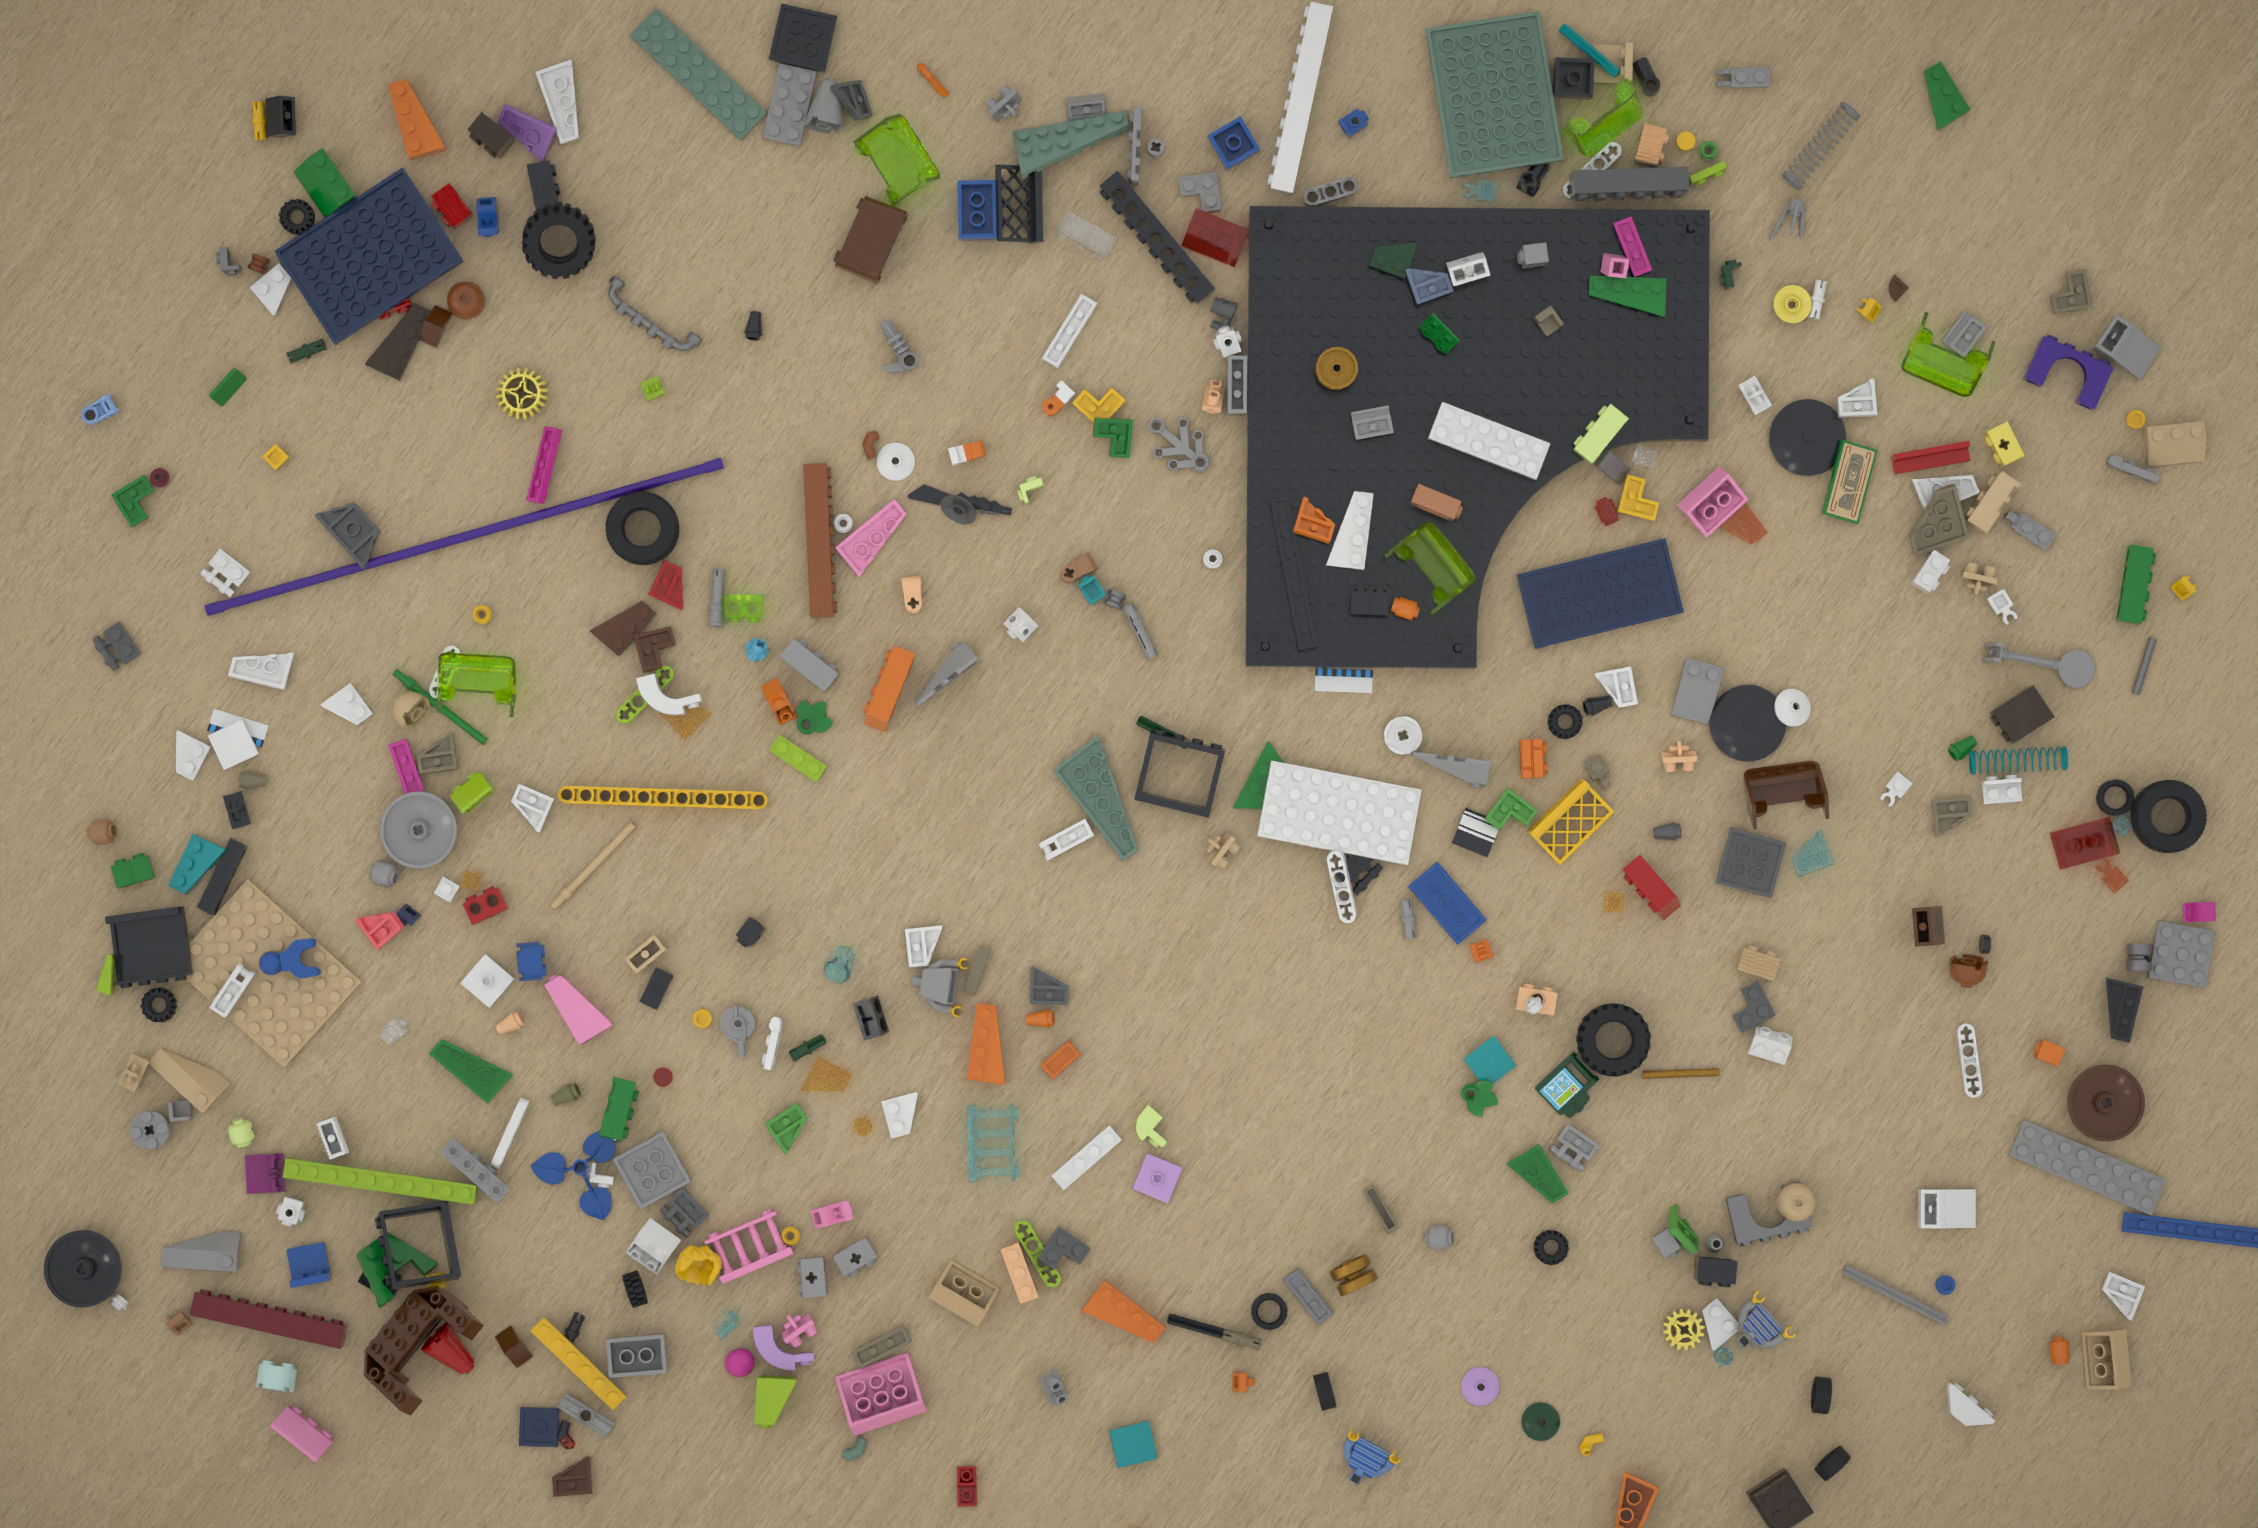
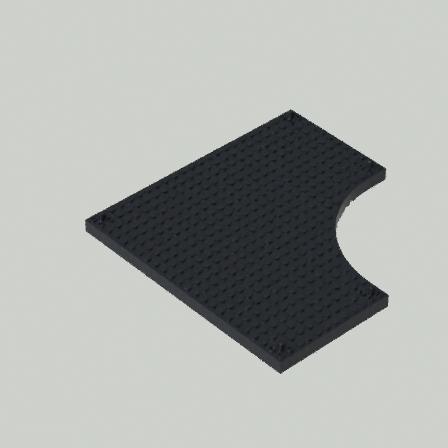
(1318, 293)

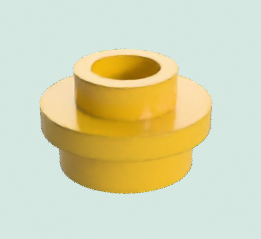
(477, 610)
(795, 1231)

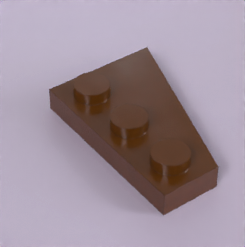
(619, 631)

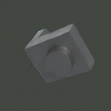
(223, 259)

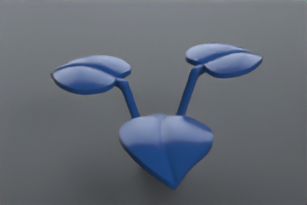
(551, 1170)

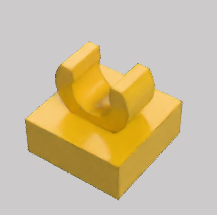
(1870, 310)
(2183, 588)

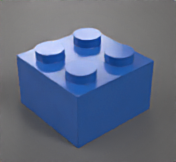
(1233, 143)

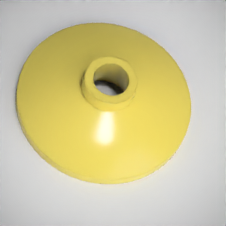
(1792, 294)

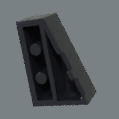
(2122, 1008)

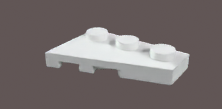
(1925, 488)

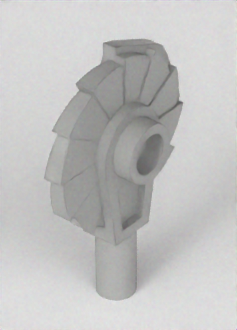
(737, 1026)

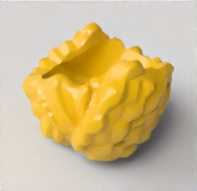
(698, 1265)

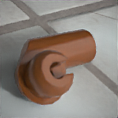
(868, 443)

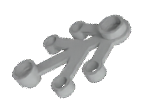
(1181, 447)

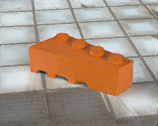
(415, 125)
(986, 1051)
(1119, 1310)

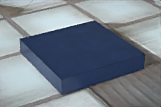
(538, 1426)

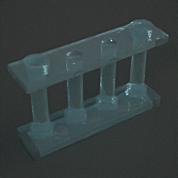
(975, 1134)

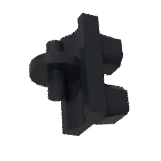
(237, 810)

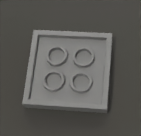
(2181, 954)
(652, 1170)

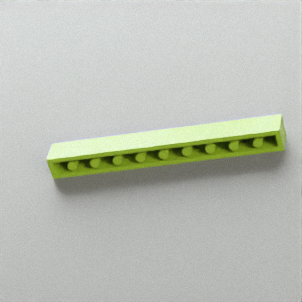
(380, 1181)

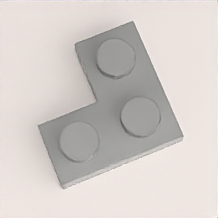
(1205, 186)

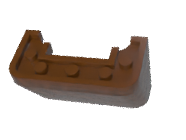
(870, 239)

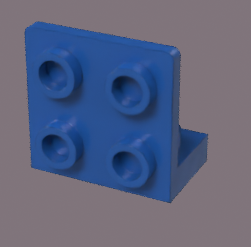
(308, 1265)

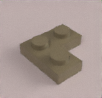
(2078, 294)

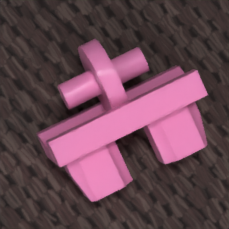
(795, 1327)

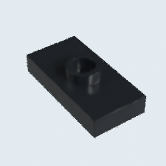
(656, 988)

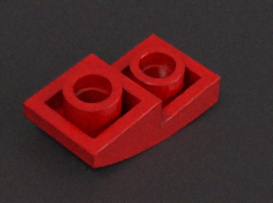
(966, 1486)

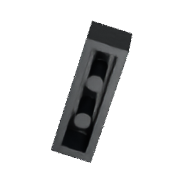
(543, 184)

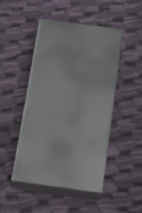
(1612, 466)

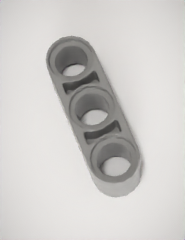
(1337, 185)

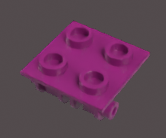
(265, 1173)

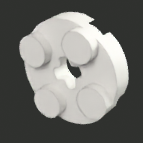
(1408, 745)

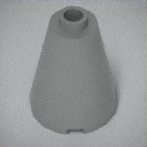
(825, 110)

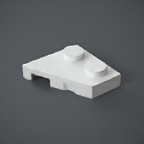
(272, 288)
(348, 705)
(189, 755)
(532, 805)
(921, 944)
(2123, 1293)

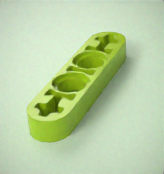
(632, 715)
(1035, 1254)

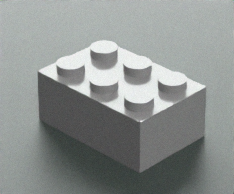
(637, 1355)

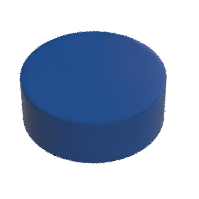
(1945, 1284)

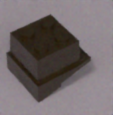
(1779, 1501)

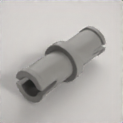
(1408, 919)

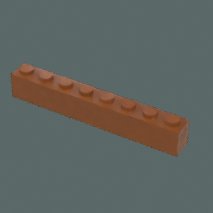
(818, 540)

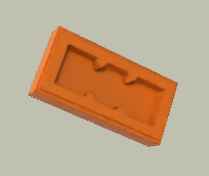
(1060, 1059)

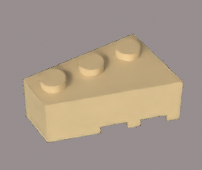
(1991, 501)

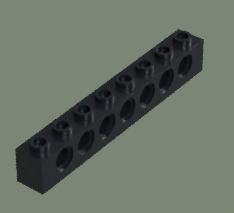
(1117, 182)

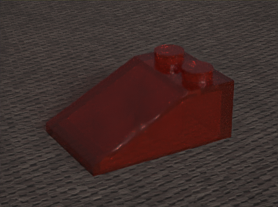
(2085, 843)

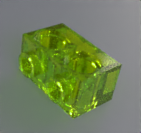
(743, 602)

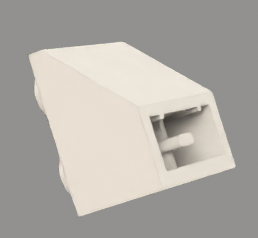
(653, 1246)

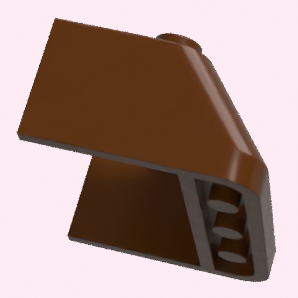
(1783, 785)

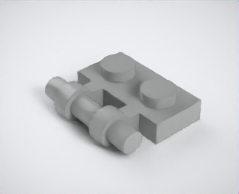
(1577, 1142)

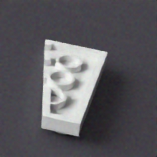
(1352, 538)

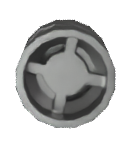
(2139, 957)

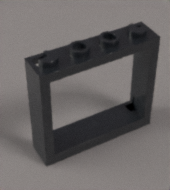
(1196, 744)
(448, 1237)

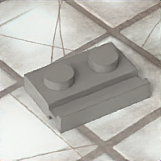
(1964, 334)
(1372, 422)

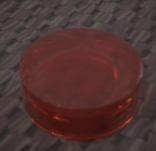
(663, 1077)

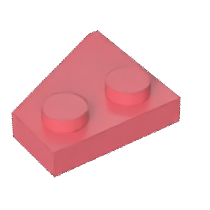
(380, 927)

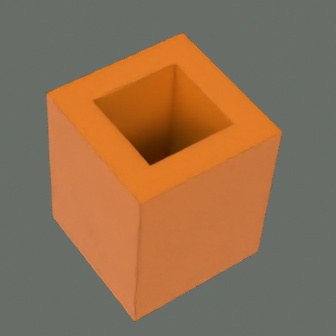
(2048, 1052)

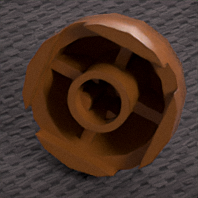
(466, 300)
(1968, 970)

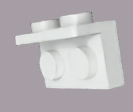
(2001, 791)

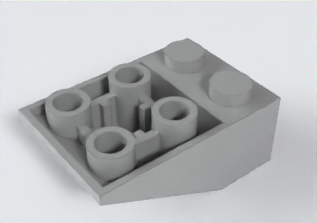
(2126, 347)

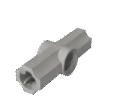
(597, 1422)

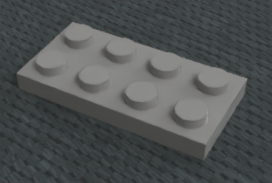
(789, 104)

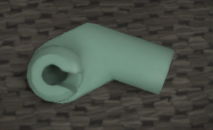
(856, 1452)

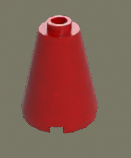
(449, 1349)

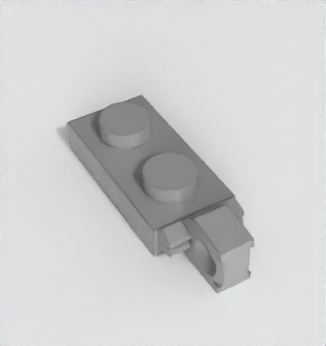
(2030, 530)

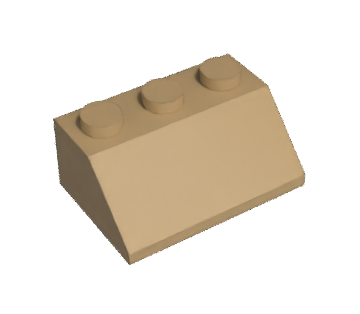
(2175, 443)
(964, 1293)
(2106, 1359)

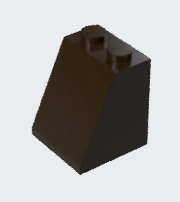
(2021, 714)

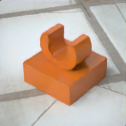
(1481, 950)
(1241, 1382)

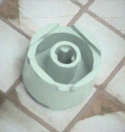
(276, 1377)

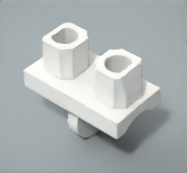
(1754, 395)

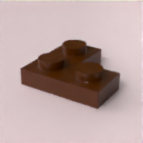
(649, 644)

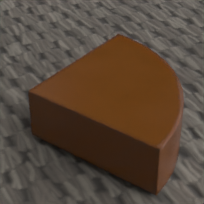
(1896, 288)

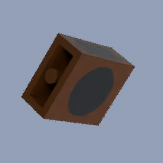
(1928, 926)

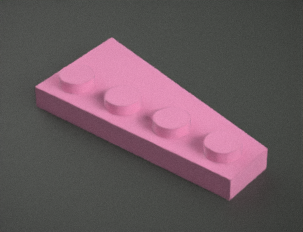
(866, 541)

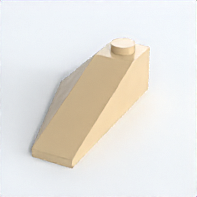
(193, 1081)

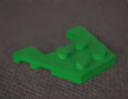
(401, 1255)

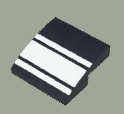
(1475, 833)

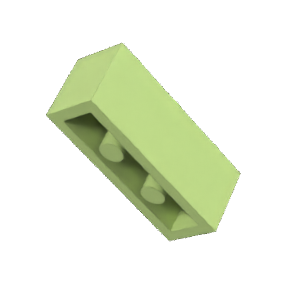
(1599, 433)

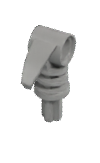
(899, 345)

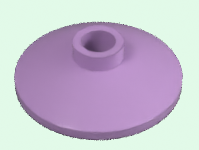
(1472, 1379)

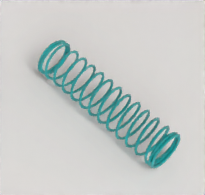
(1972, 759)

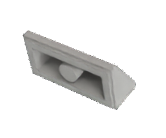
(1085, 106)

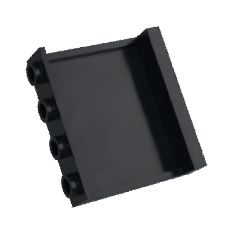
(150, 946)

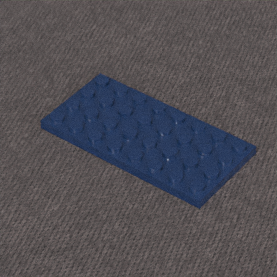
(1600, 593)

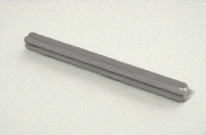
(1895, 1294)

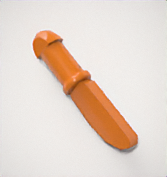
(932, 80)

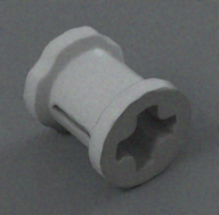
(1156, 142)

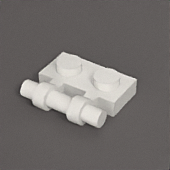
(227, 567)

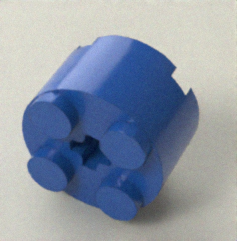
(530, 961)

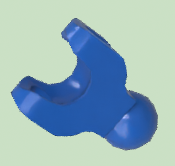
(289, 960)

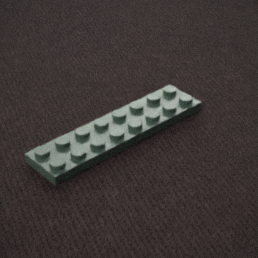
(698, 74)

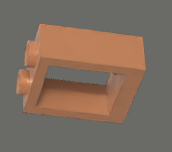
(1436, 503)

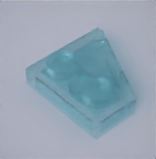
(1813, 856)

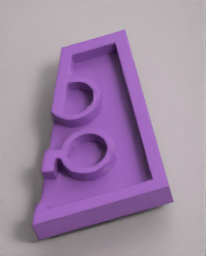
(529, 130)

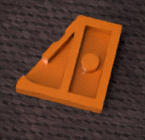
(1313, 523)

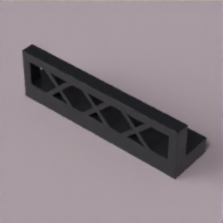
(222, 877)

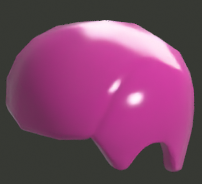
(739, 1362)

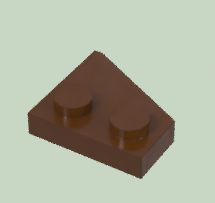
(574, 1480)

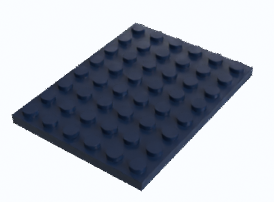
(369, 256)

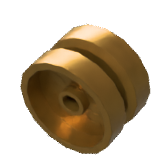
(1330, 378)
(1352, 1273)

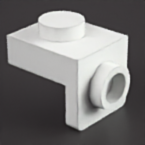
(602, 1180)

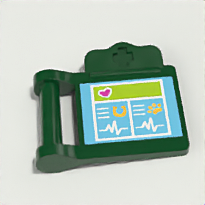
(1564, 1090)

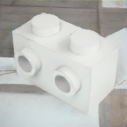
(1930, 571)

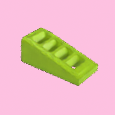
(106, 979)

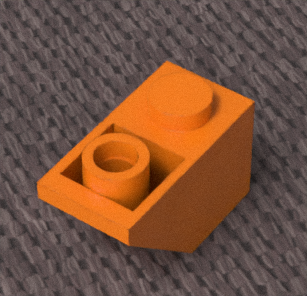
(778, 701)

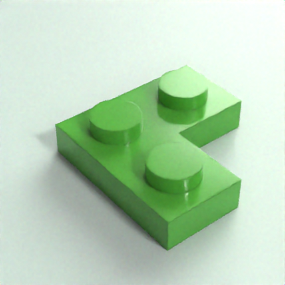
(1510, 805)

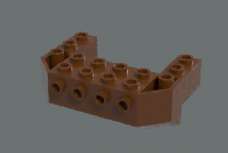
(405, 1334)

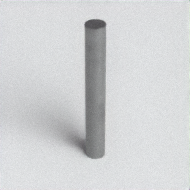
(2144, 666)

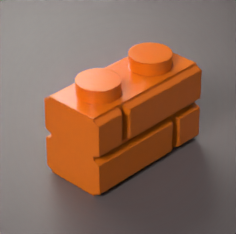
(1532, 758)

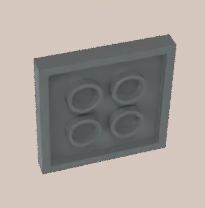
(1750, 862)

